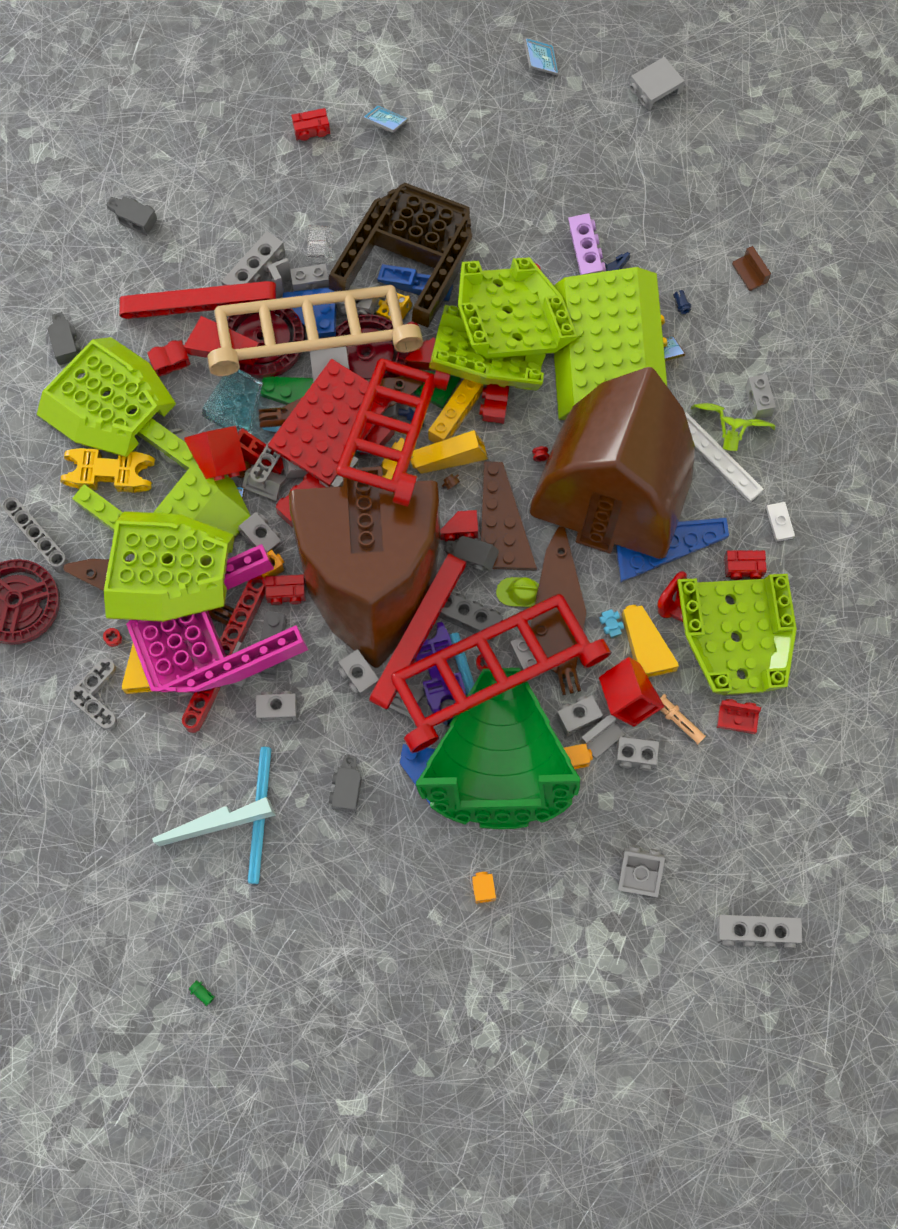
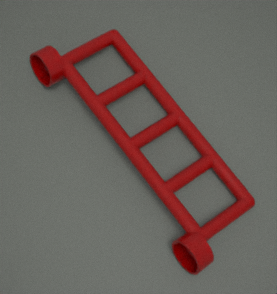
(402, 482)
(425, 734)

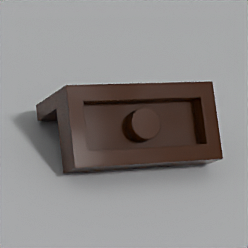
(752, 269)

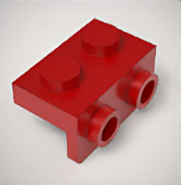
(738, 716)

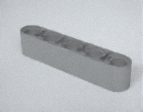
(32, 527)

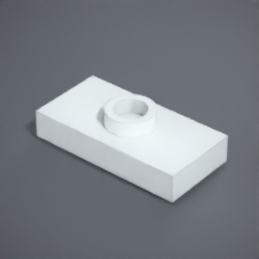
(780, 521)

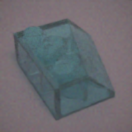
(234, 401)

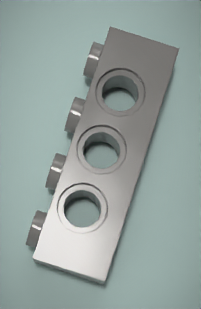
(255, 257)
(791, 927)

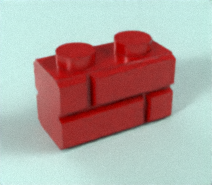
(310, 124)
(745, 564)
(285, 589)

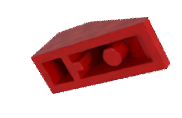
(253, 448)

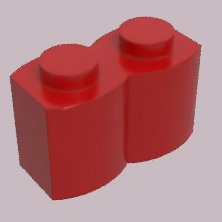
(168, 358)
(495, 403)

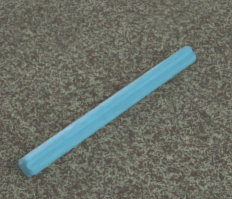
(258, 826)

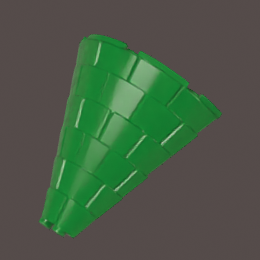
(500, 763)

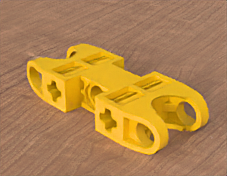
(94, 469)

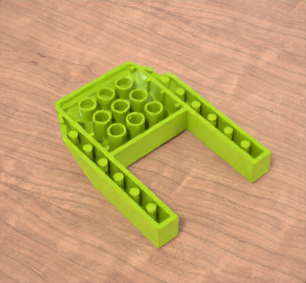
(193, 496)

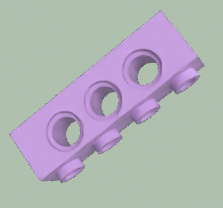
(585, 244)

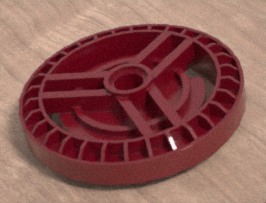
(252, 329)
(365, 365)
(28, 608)

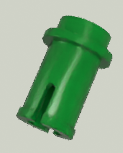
(201, 993)

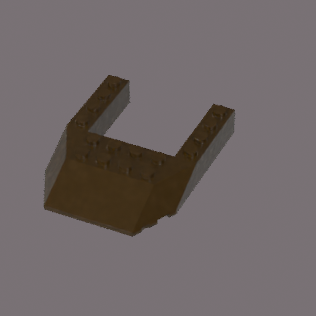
(415, 227)

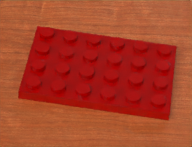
(323, 420)

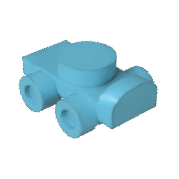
(611, 627)

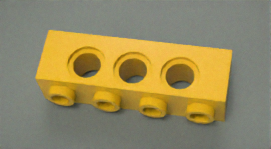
(455, 411)

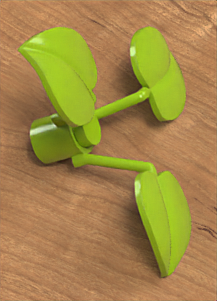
(731, 438)

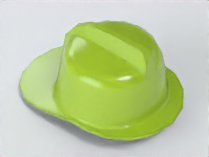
(517, 591)

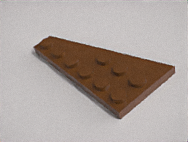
(502, 521)

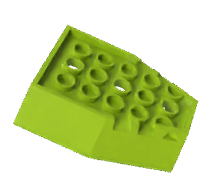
(534, 304)
(456, 357)
(100, 421)
(161, 591)
(759, 616)

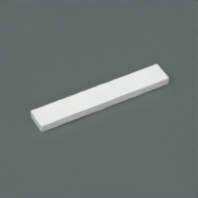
(723, 462)

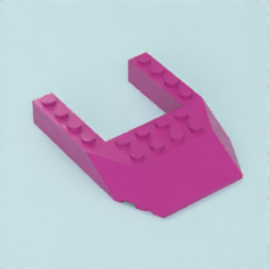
(188, 653)

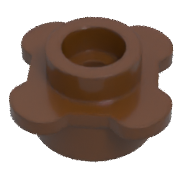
(450, 481)

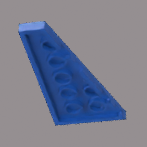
(688, 538)

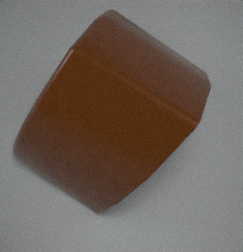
(620, 467)
(367, 558)

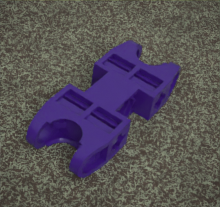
(436, 689)

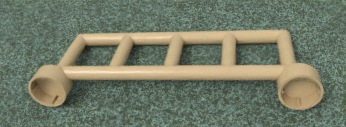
(225, 360)

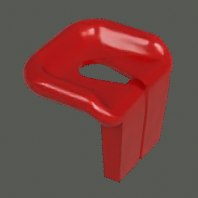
(666, 606)

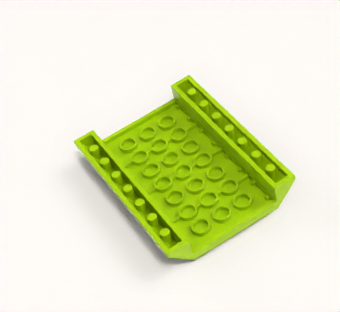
(615, 330)

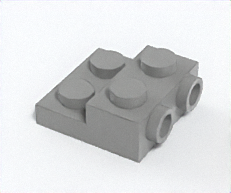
(641, 871)

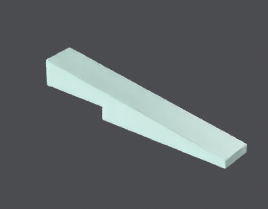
(217, 820)

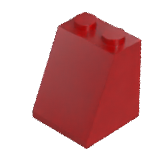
(217, 452)
(630, 692)

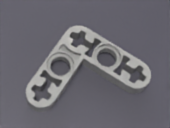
(89, 692)

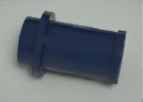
(683, 305)

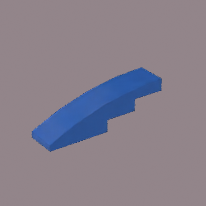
(405, 279)

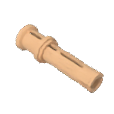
(672, 710)

